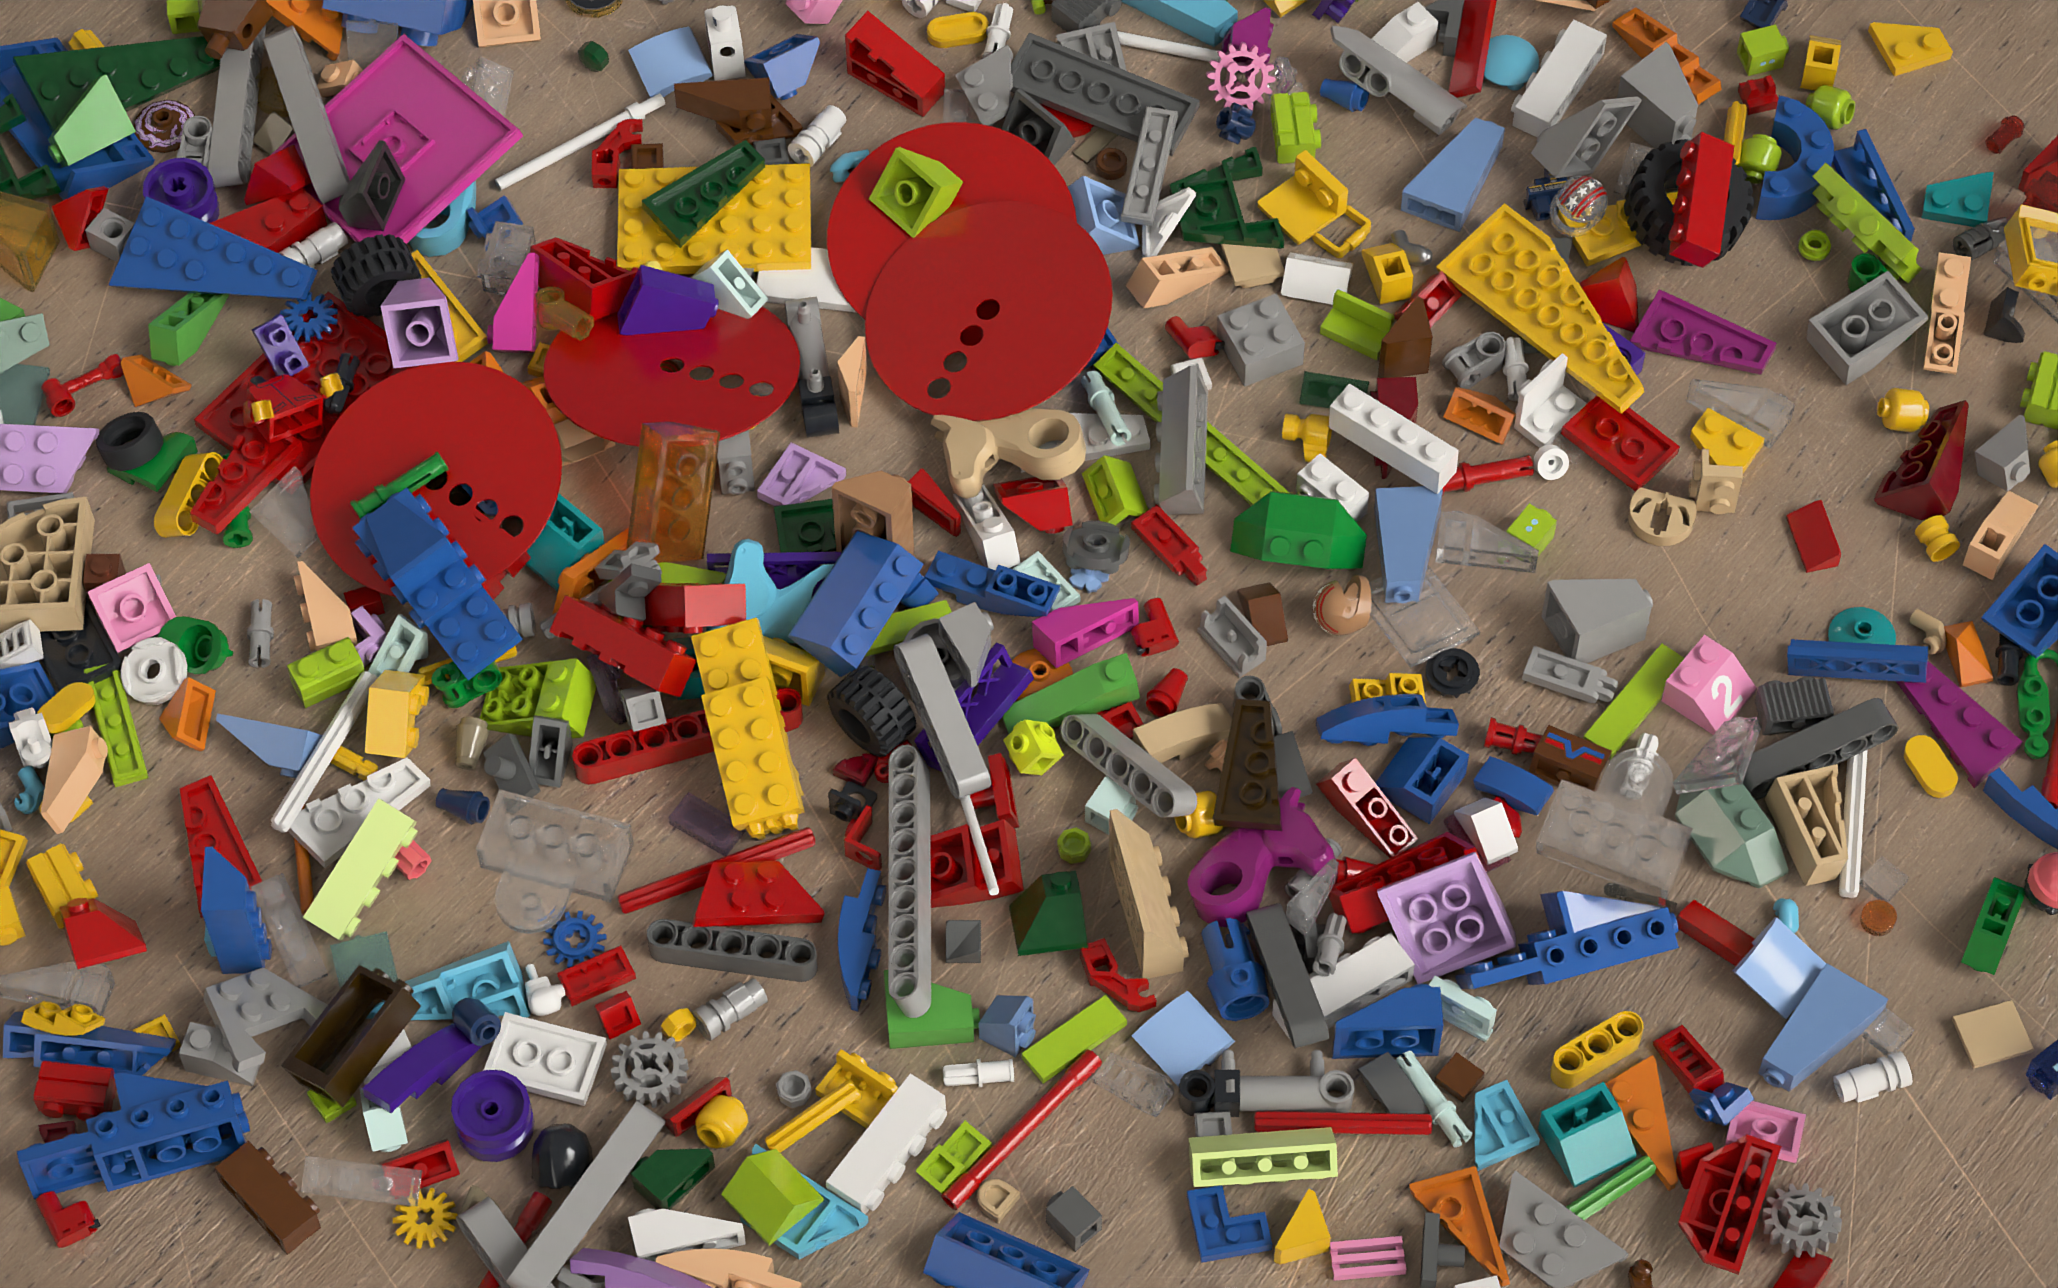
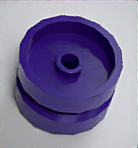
(184, 186)
(492, 1115)

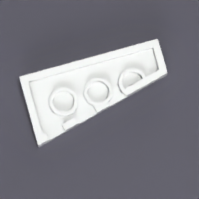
(1098, 440)

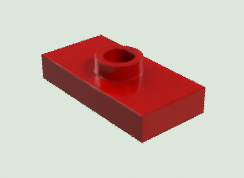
(596, 975)

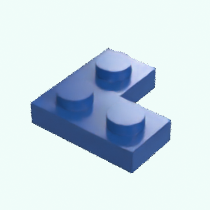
(1219, 1234)

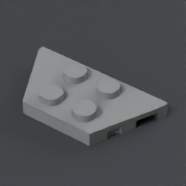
(1551, 1238)

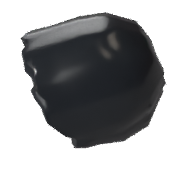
(560, 1156)

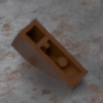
(730, 102)

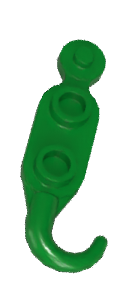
(2034, 705)

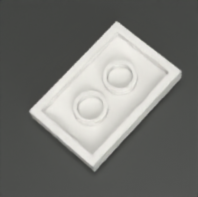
(547, 1057)

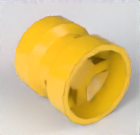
(1935, 535)

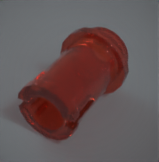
(2010, 128)

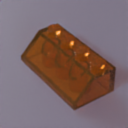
(673, 489)

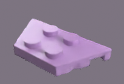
(42, 456)

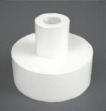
(1551, 462)

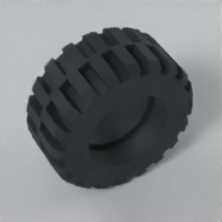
(1652, 211)

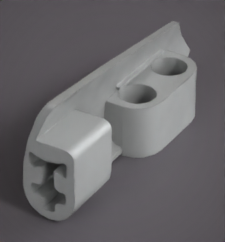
(1431, 102)

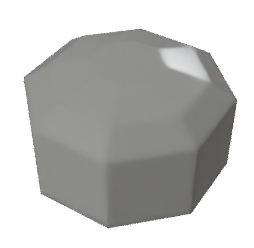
(793, 1089)

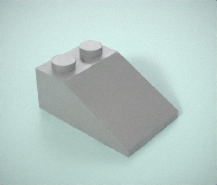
(1583, 139)
(1864, 327)

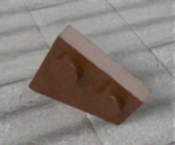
(782, 126)

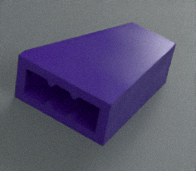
(665, 303)

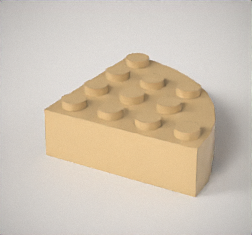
(46, 566)

